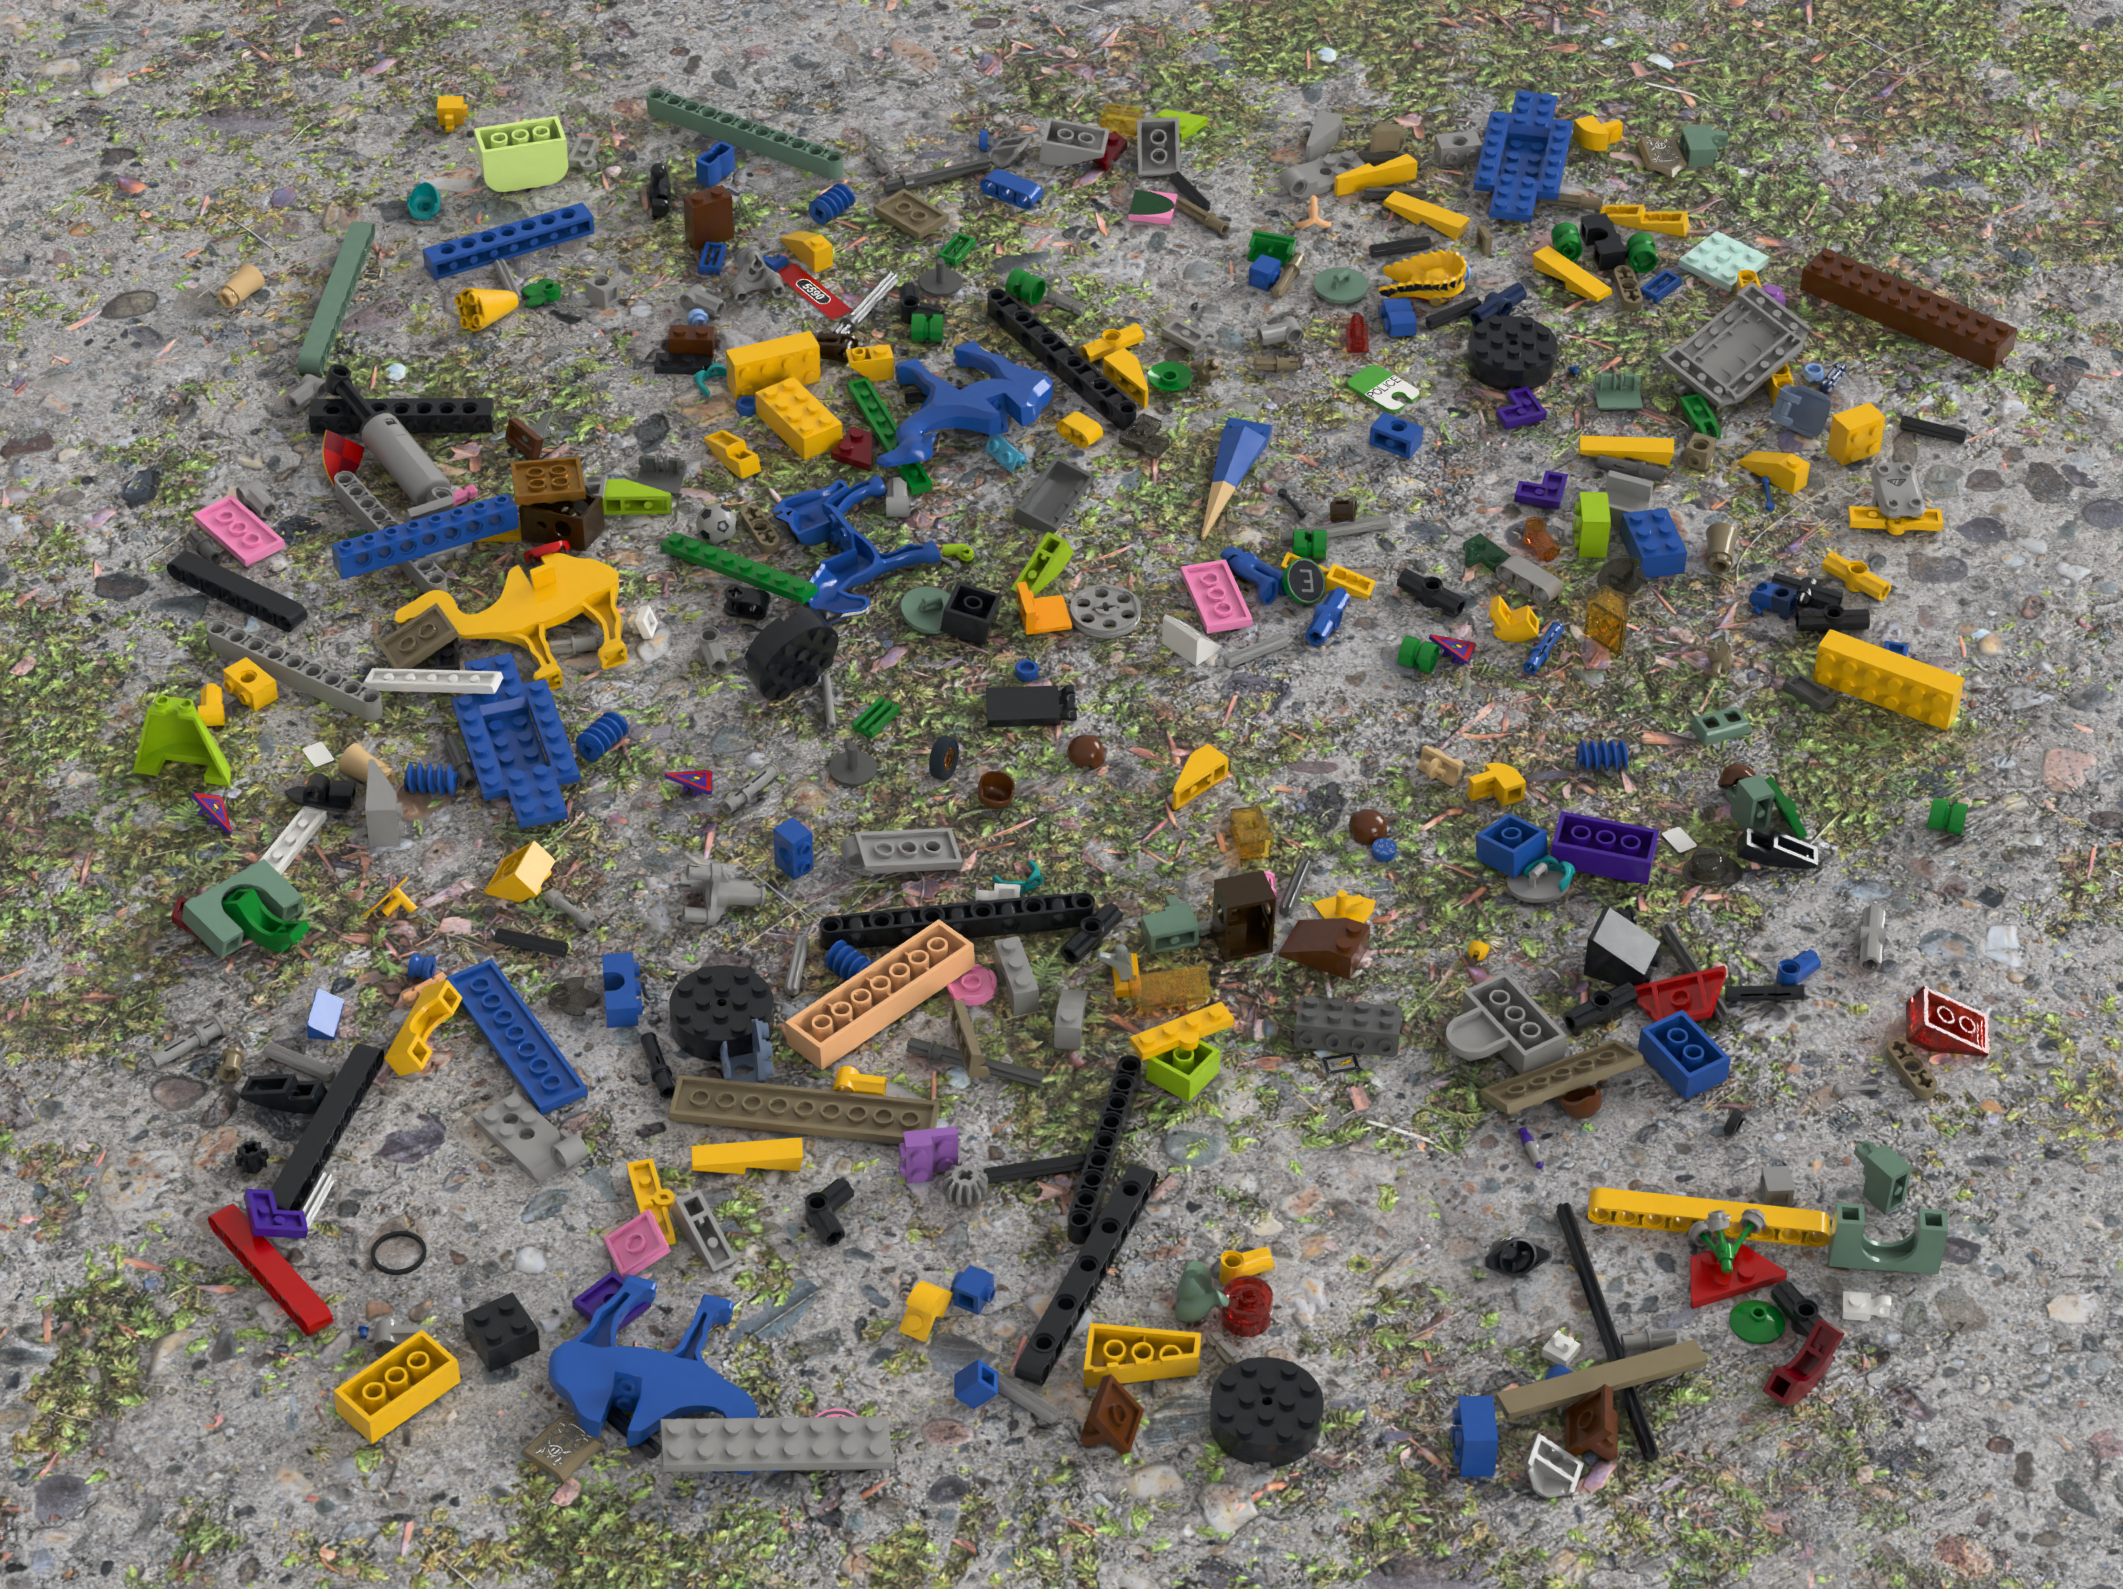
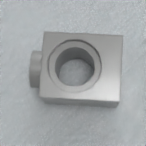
(602, 290)
(1777, 1186)

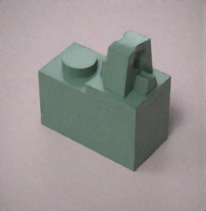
(1700, 144)
(1751, 803)
(1171, 928)
(1885, 1176)

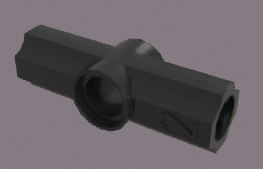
(1809, 591)
(1431, 592)
(1833, 618)
(1091, 933)
(1600, 1007)
(1800, 1311)

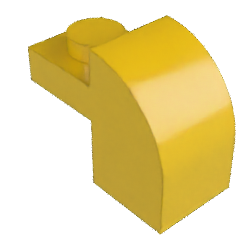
(1594, 135)
(1513, 625)
(1500, 781)
(924, 1305)

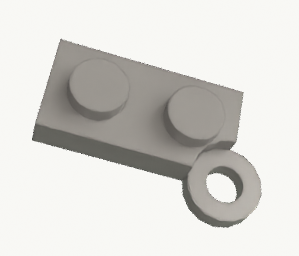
(584, 153)
(1188, 336)

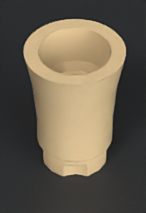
(240, 286)
(355, 764)

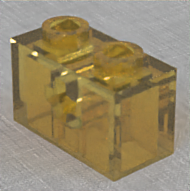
(1251, 833)

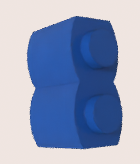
(715, 163)
(1397, 317)

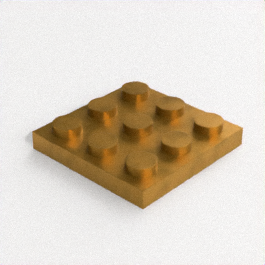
(548, 480)

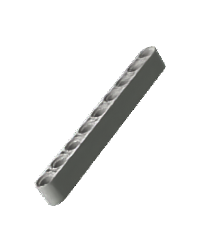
(375, 517)
(296, 670)

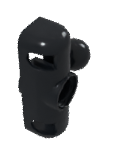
(659, 190)

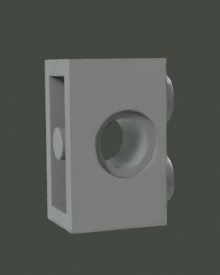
(1457, 148)

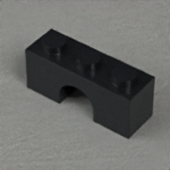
(1607, 243)

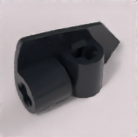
(322, 795)

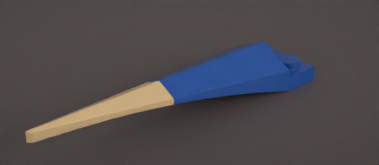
(1238, 450)

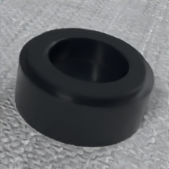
(1734, 1122)

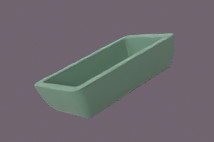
(1725, 730)

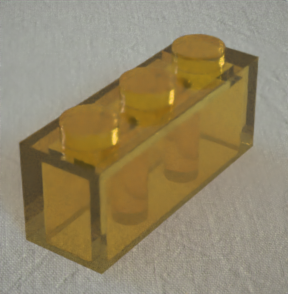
(1169, 988)

